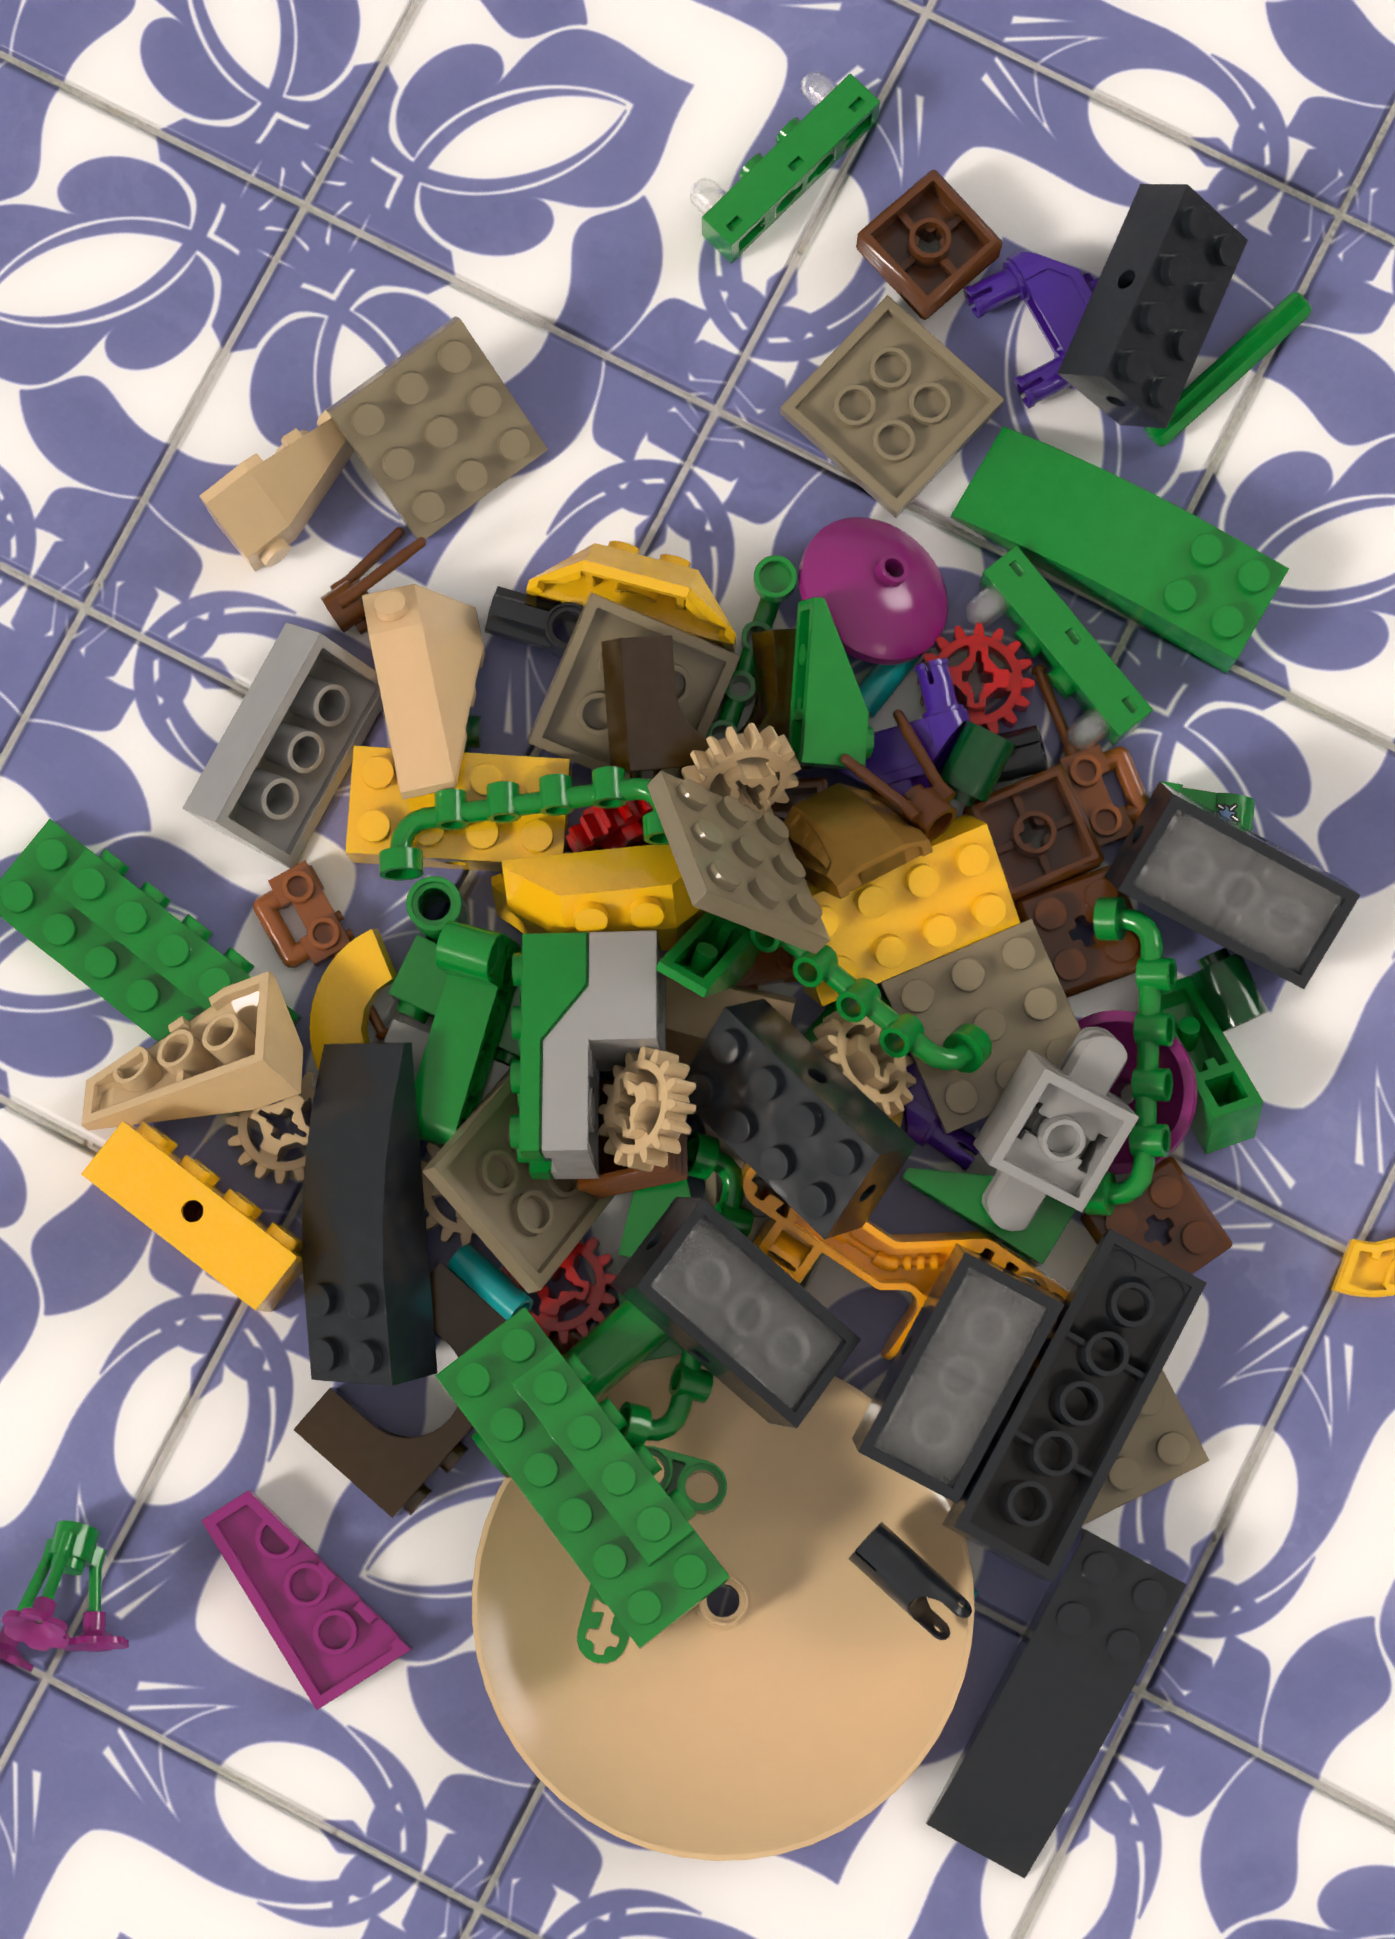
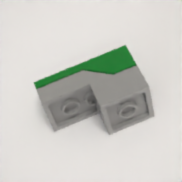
(578, 1015)

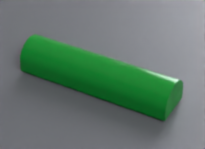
(608, 1354)

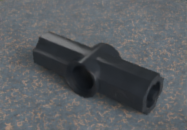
(529, 619)

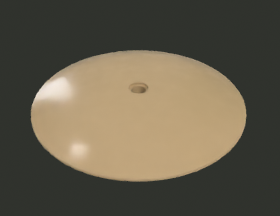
(747, 1723)

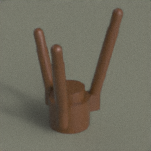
(345, 598)
(920, 806)

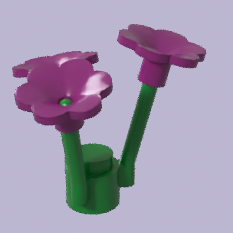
(67, 1553)

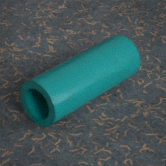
(881, 684)
(489, 1282)

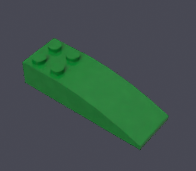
(1122, 546)

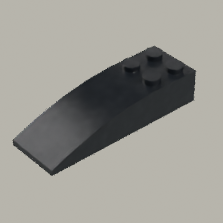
(366, 1221)
(1076, 1406)
(1055, 1702)

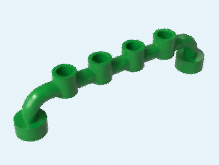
(774, 582)
(507, 805)
(1150, 1031)
(962, 1050)
(688, 1380)

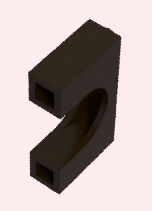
(643, 708)
(394, 1466)

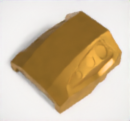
(850, 839)

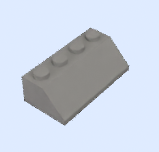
(288, 745)

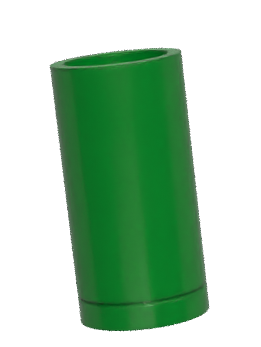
(426, 894)

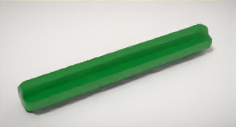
(1233, 365)

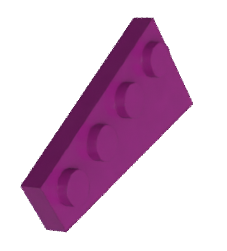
(308, 1609)

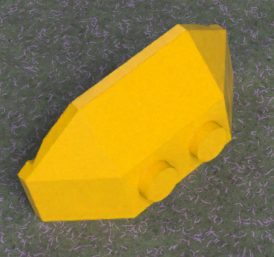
(655, 587)
(602, 892)

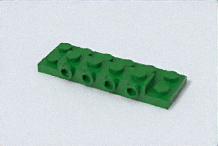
(115, 933)
(584, 1476)

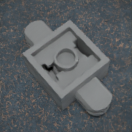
(1073, 1142)

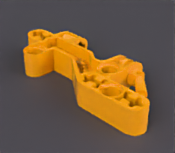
(875, 1255)

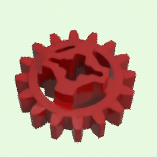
(997, 681)
(609, 827)
(590, 1295)

